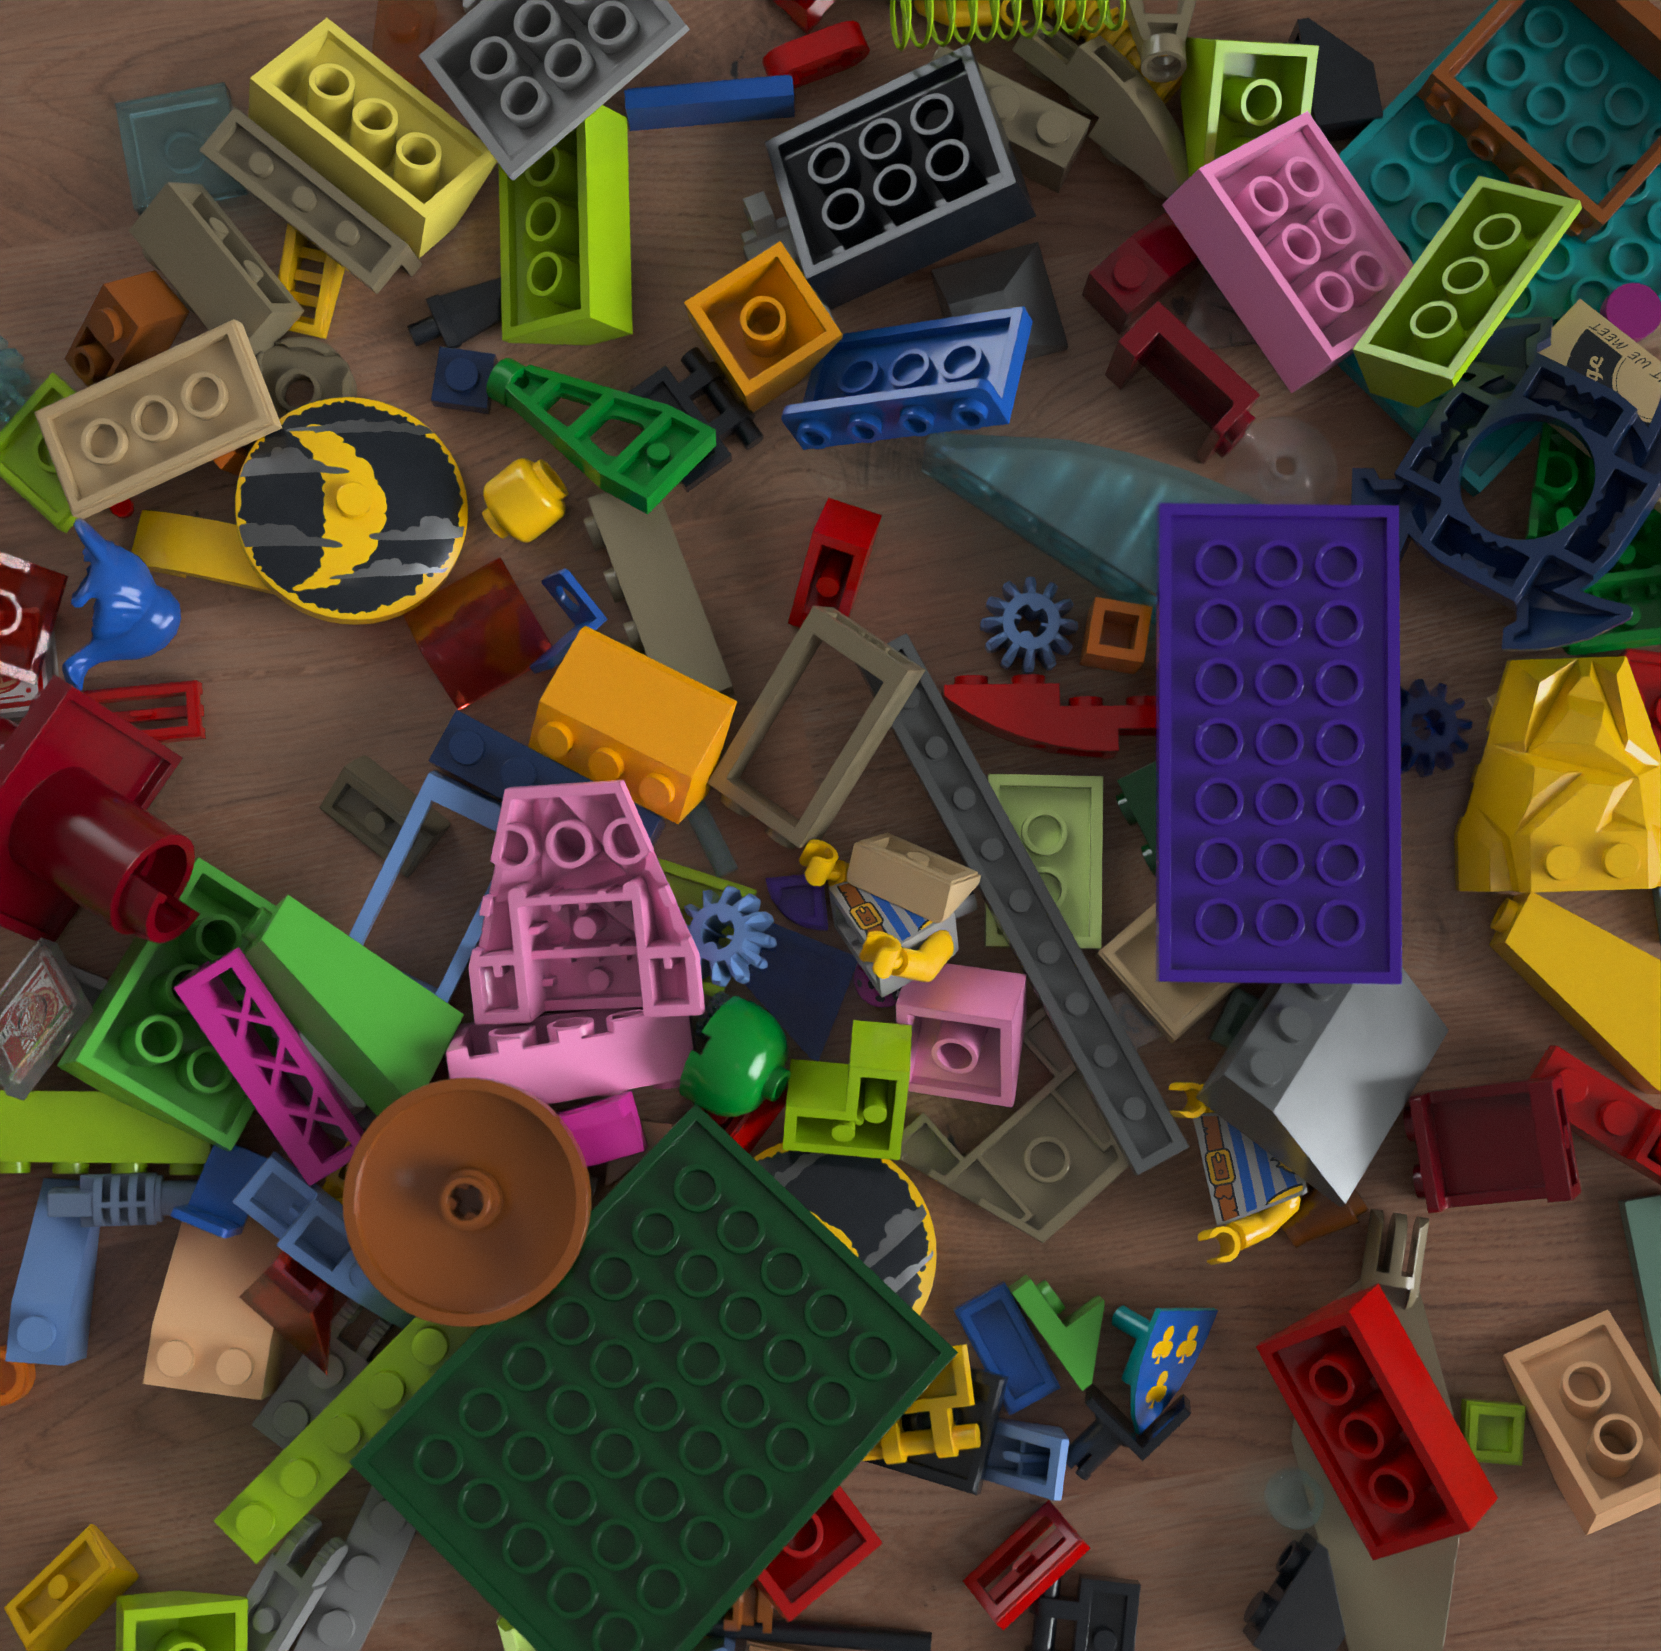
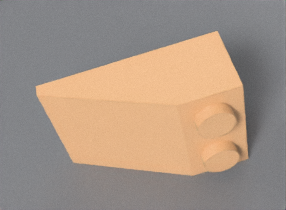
(201, 1327)
(1593, 1418)

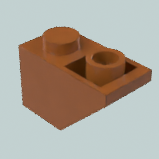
(126, 326)

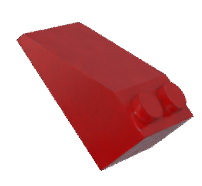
(818, 1556)

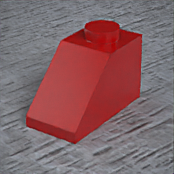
(835, 560)

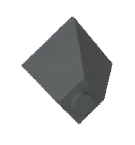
(1004, 282)

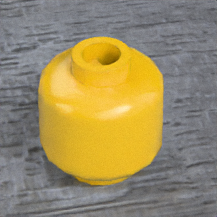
(524, 500)

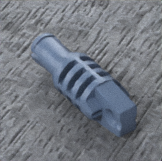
(120, 1199)

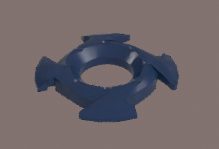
(1546, 574)

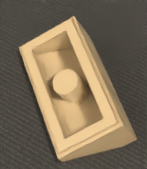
(910, 876)

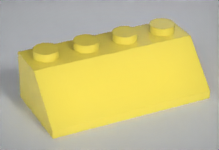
(371, 134)

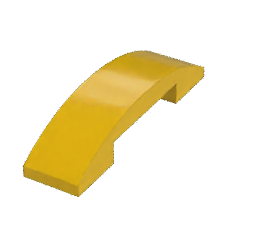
(194, 548)

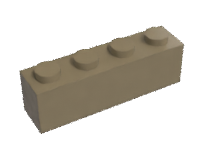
(657, 588)

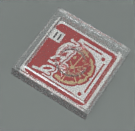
(38, 1016)

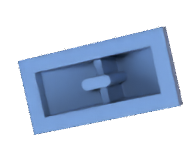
(1029, 1458)

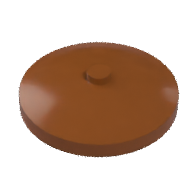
(466, 1201)

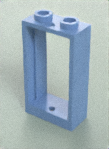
(465, 801)

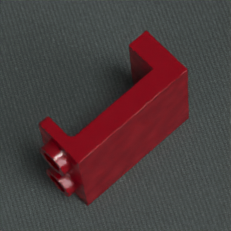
(1190, 373)
(1492, 1144)

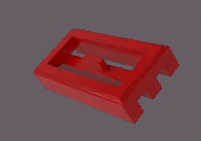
(193, 710)
(1031, 1572)

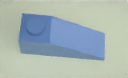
(53, 1288)

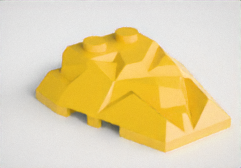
(1564, 784)

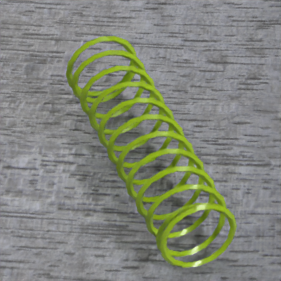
(906, 9)

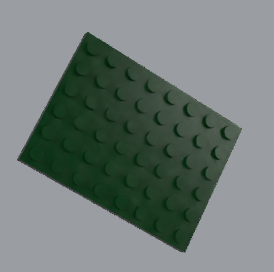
(660, 1410)

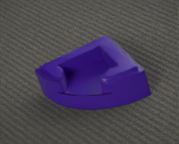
(799, 901)

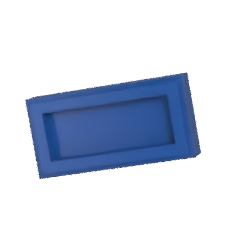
(1007, 1346)

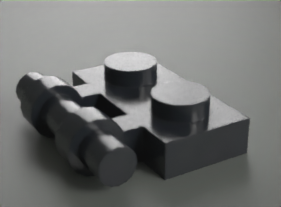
(704, 379)
(1102, 1614)

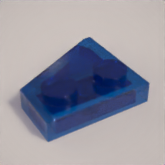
(802, 986)

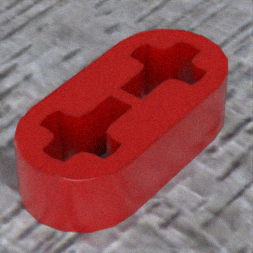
(818, 53)

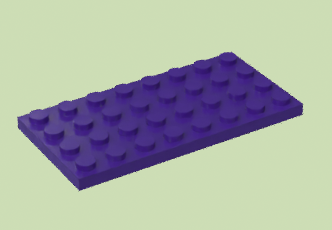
(1278, 744)

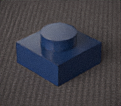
(462, 380)

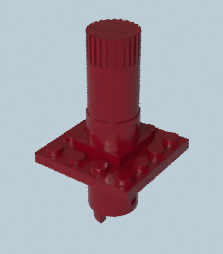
(81, 825)

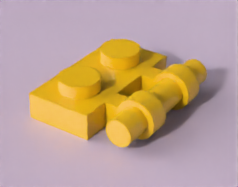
(947, 1391)

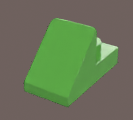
(1073, 1338)

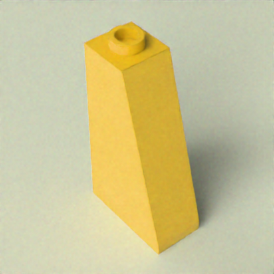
(1590, 980)

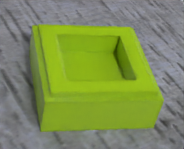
(1494, 1430)

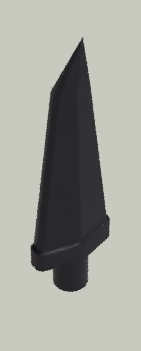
(460, 314)

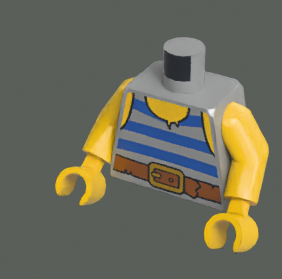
(883, 937)
(1243, 1180)

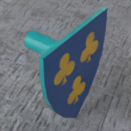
(1161, 1355)

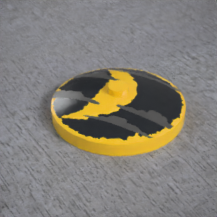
(351, 511)
(869, 1210)

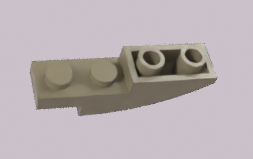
(1132, 119)

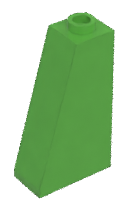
(350, 1003)

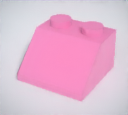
(966, 1033)

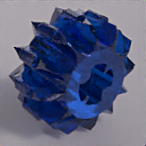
(1442, 722)

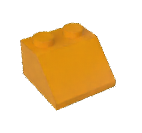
(763, 326)

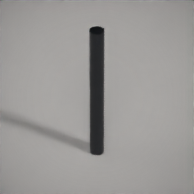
(831, 1635)

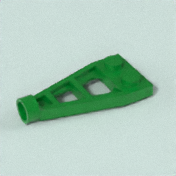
(644, 469)

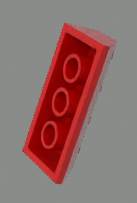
(1378, 1424)

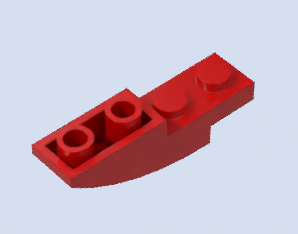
(1032, 716)
(1607, 1113)

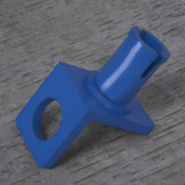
(583, 615)
(217, 1186)

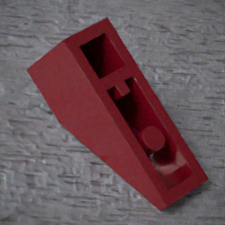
(1139, 273)

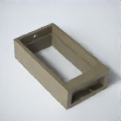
(869, 652)

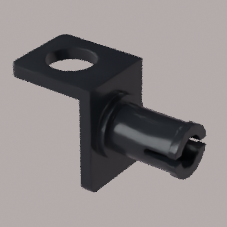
(1115, 1429)

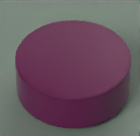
(1633, 310)

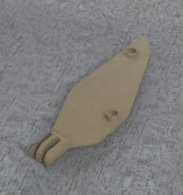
(1407, 1595)

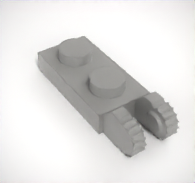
(310, 1390)
(288, 1590)

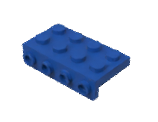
(914, 380)

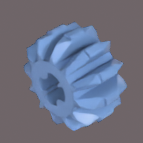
(1033, 607)
(745, 944)

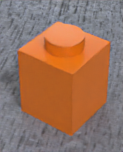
(1115, 635)

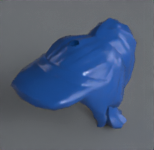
(130, 611)

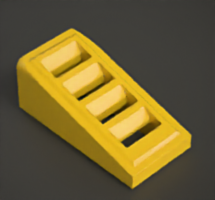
(330, 282)

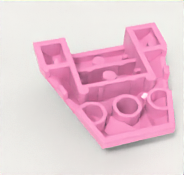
(579, 912)

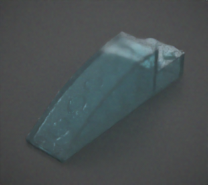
(1074, 501)

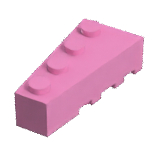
(576, 1052)

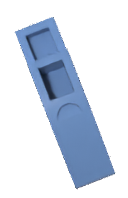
(312, 1232)

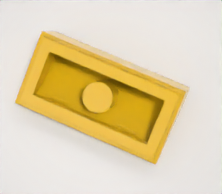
(70, 1592)

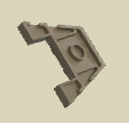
(1040, 1160)

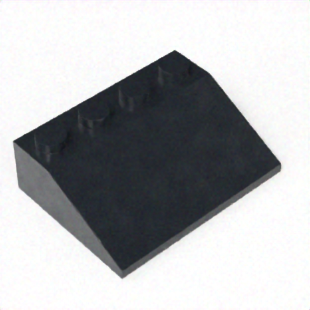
(898, 179)

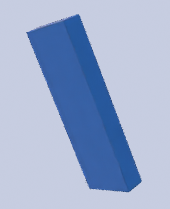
(710, 102)

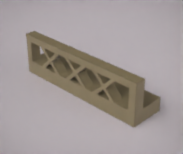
(308, 202)

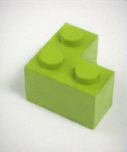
(852, 1105)

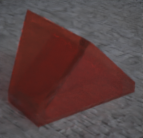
(295, 1306)

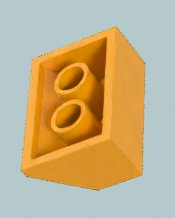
(633, 721)

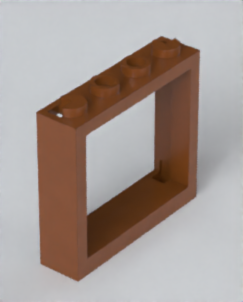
(1629, 22)

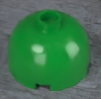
(739, 1062)

